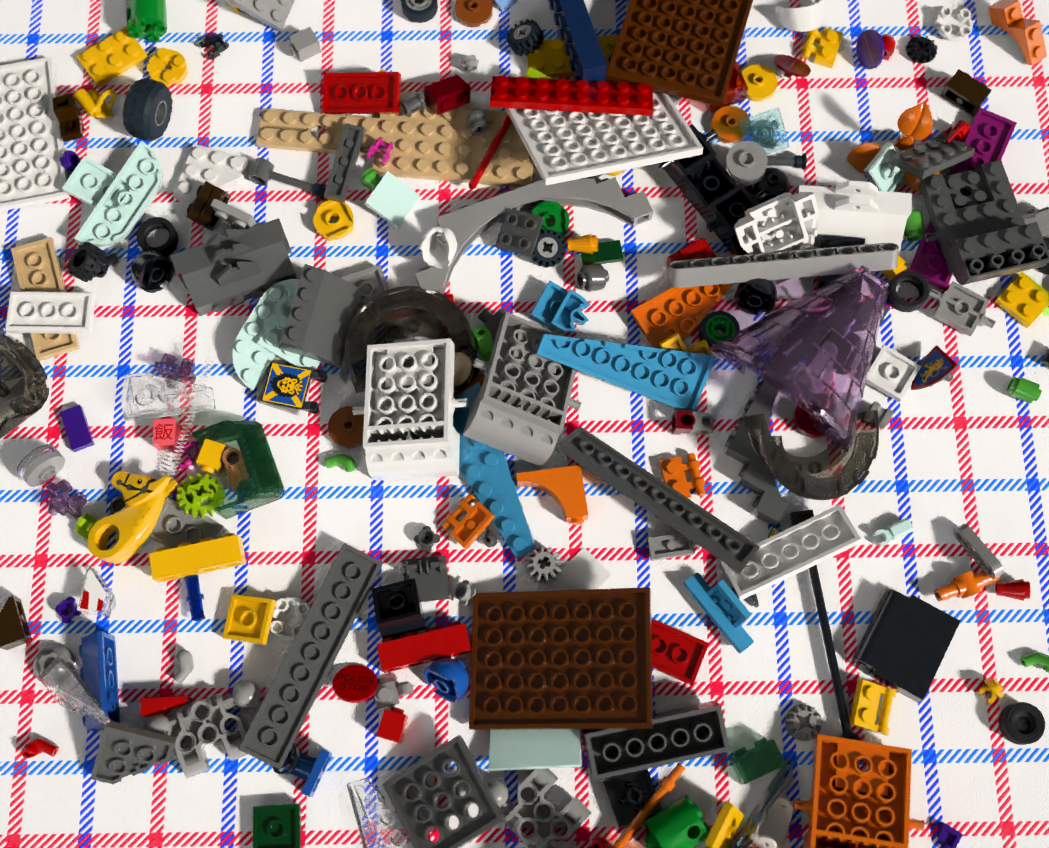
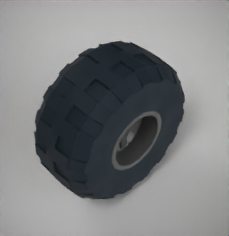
(147, 109)

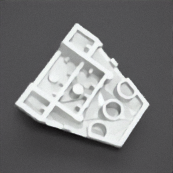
(779, 226)

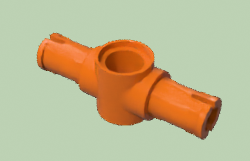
(964, 586)

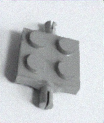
(961, 308)

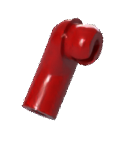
(39, 746)

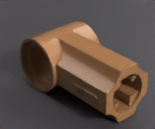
(237, 470)

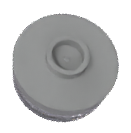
(746, 162)
(40, 465)

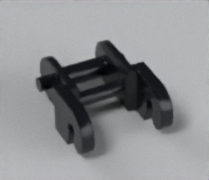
(218, 49)

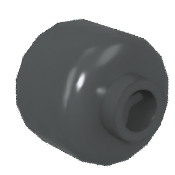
(592, 277)

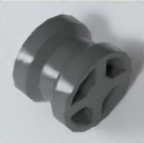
(477, 122)

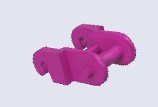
(373, 149)
(189, 462)

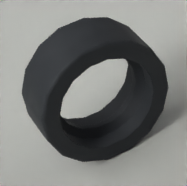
(156, 223)
(913, 278)

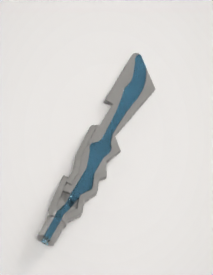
(759, 814)

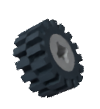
(525, 37)
(549, 255)

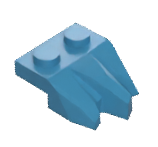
(559, 308)

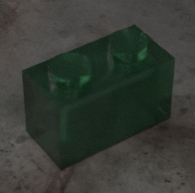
(756, 761)

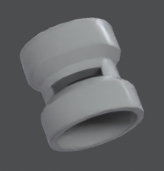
(884, 415)

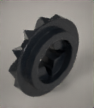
(921, 56)

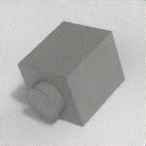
(304, 44)

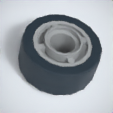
(419, 12)

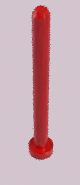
(490, 152)

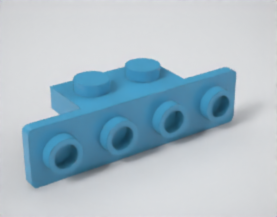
(723, 609)

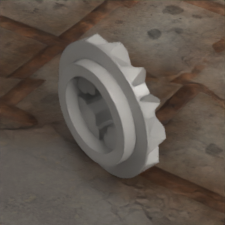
(793, 724)

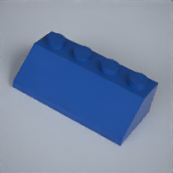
(100, 675)

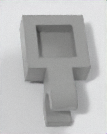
(388, 694)

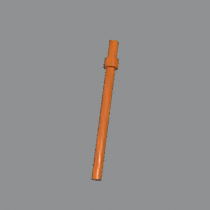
(667, 784)

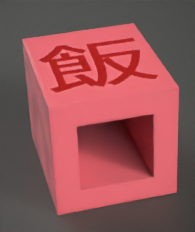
(166, 433)

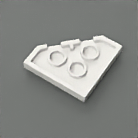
(211, 166)

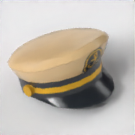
(463, 371)

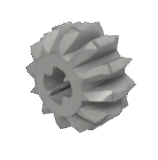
(547, 571)

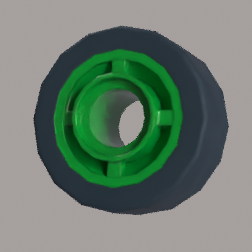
(717, 320)

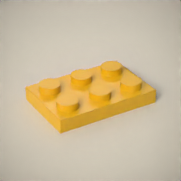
(112, 57)

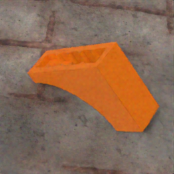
(564, 486)

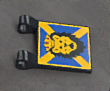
(289, 386)

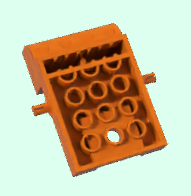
(858, 806)

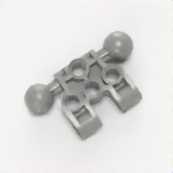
(194, 760)
(526, 811)

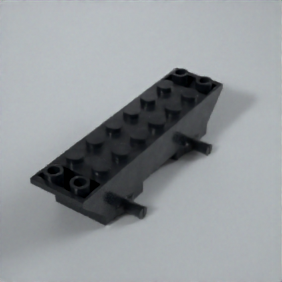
(712, 191)

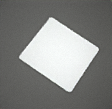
(583, 572)

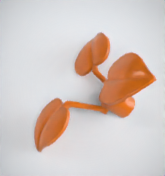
(913, 125)

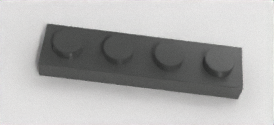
(344, 163)

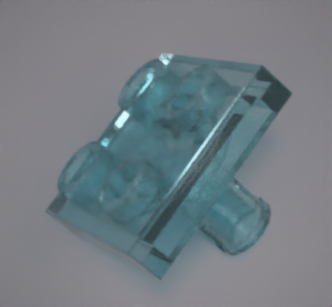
(766, 130)

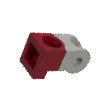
(691, 422)

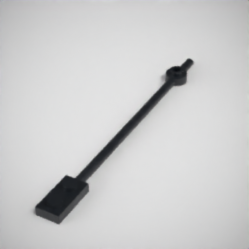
(796, 518)

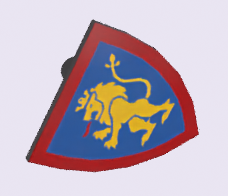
(933, 369)

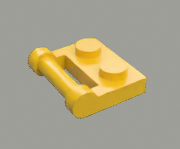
(866, 706)

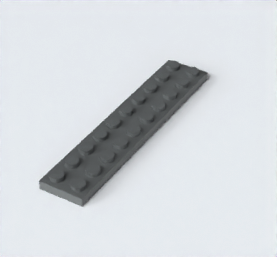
(659, 498)
(310, 656)

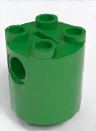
(146, 19)
(676, 826)

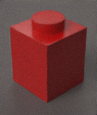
(392, 725)

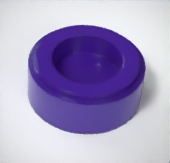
(69, 160)

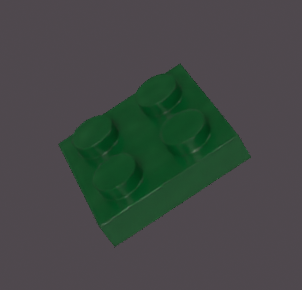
(277, 826)

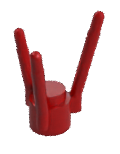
(958, 131)

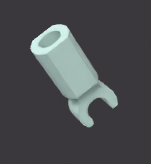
(895, 531)

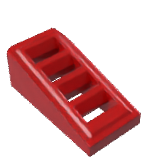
(155, 705)

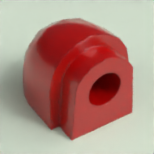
(889, 44)

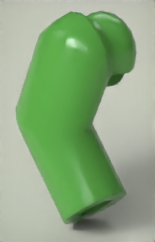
(343, 460)
(1036, 658)

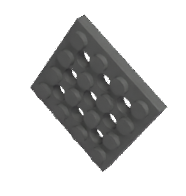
(478, 793)

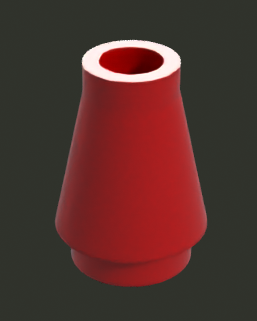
(1014, 589)

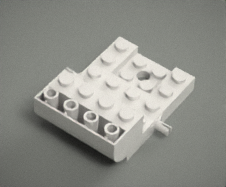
(410, 411)

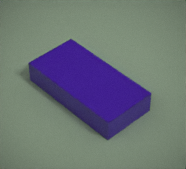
(77, 428)

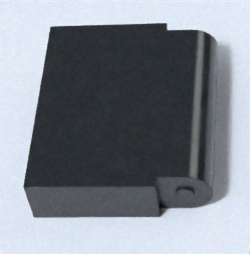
(905, 643)

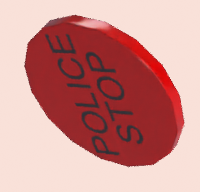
(355, 683)

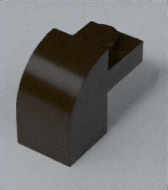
(69, 117)

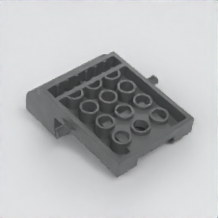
(985, 231)

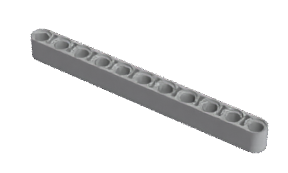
(782, 265)

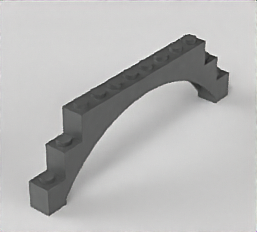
(756, 474)

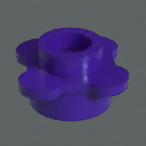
(62, 608)

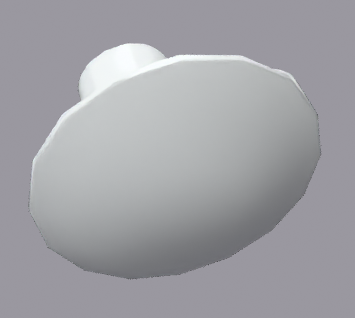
(954, 23)
(288, 617)

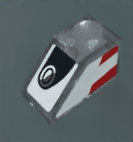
(96, 595)

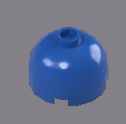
(448, 677)

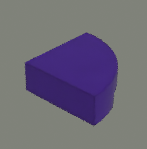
(948, 836)

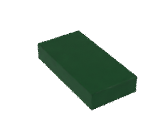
(607, 253)

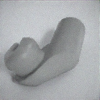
(185, 664)

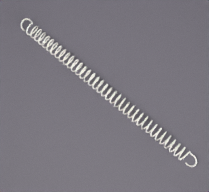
(184, 427)

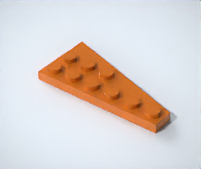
(677, 311)

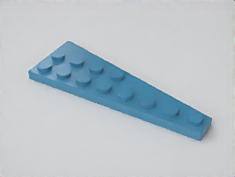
(656, 373)
(492, 482)

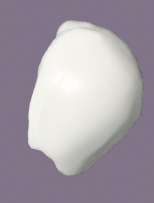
(438, 247)

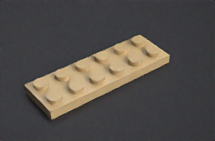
(40, 271)

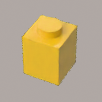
(211, 457)

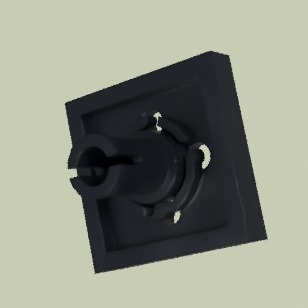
(615, 788)

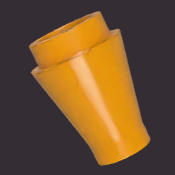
(585, 243)

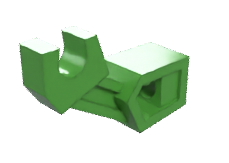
(483, 342)

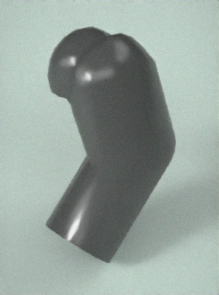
(491, 536)

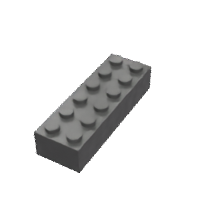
(675, 737)

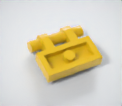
(828, 46)

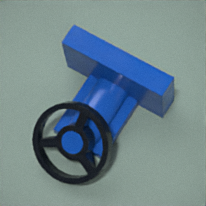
(306, 768)

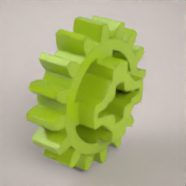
(201, 496)

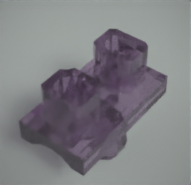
(167, 368)
(62, 503)

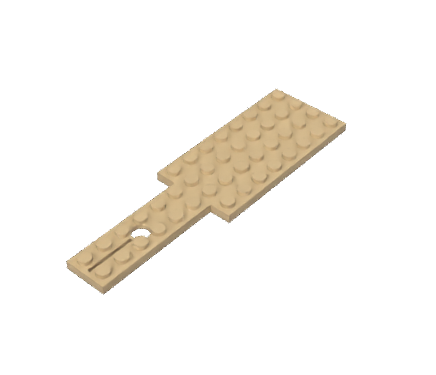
(423, 144)

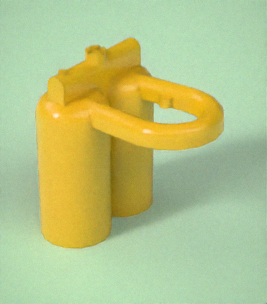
(95, 104)

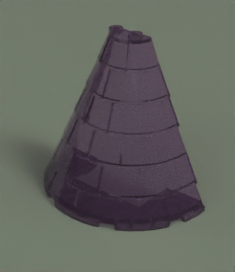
(817, 350)

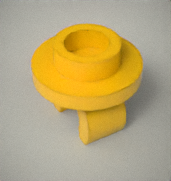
(994, 687)

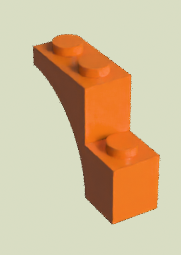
(1026, 32)

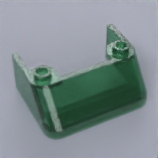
(264, 478)

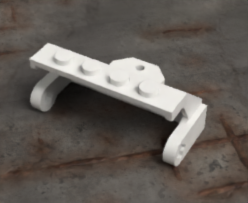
(860, 211)

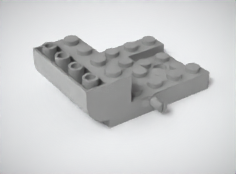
(522, 394)

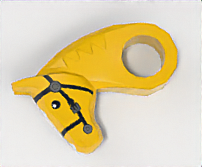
(135, 522)

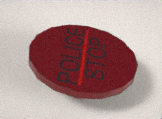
(792, 66)

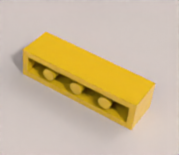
(197, 558)

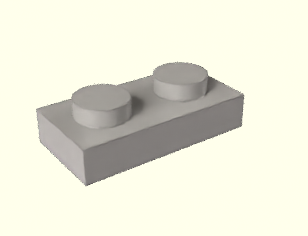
(670, 546)

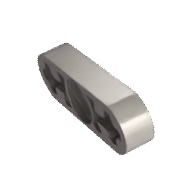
(978, 551)

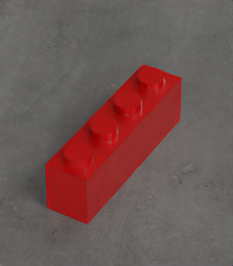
(423, 647)

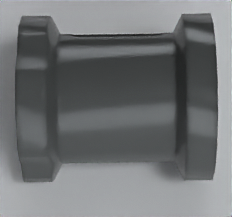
(413, 104)

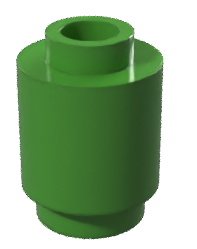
(914, 226)
(1024, 389)

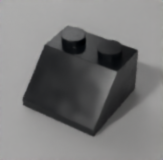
(398, 608)

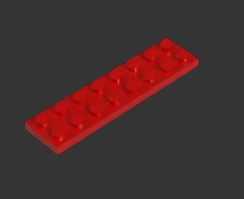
(571, 95)

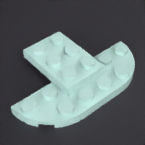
(116, 198)
(262, 334)

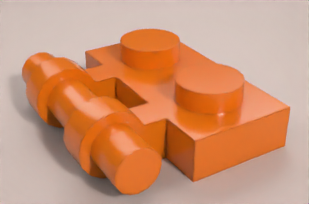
(674, 475)
(471, 525)

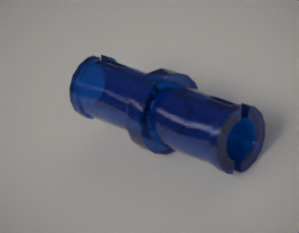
(194, 598)

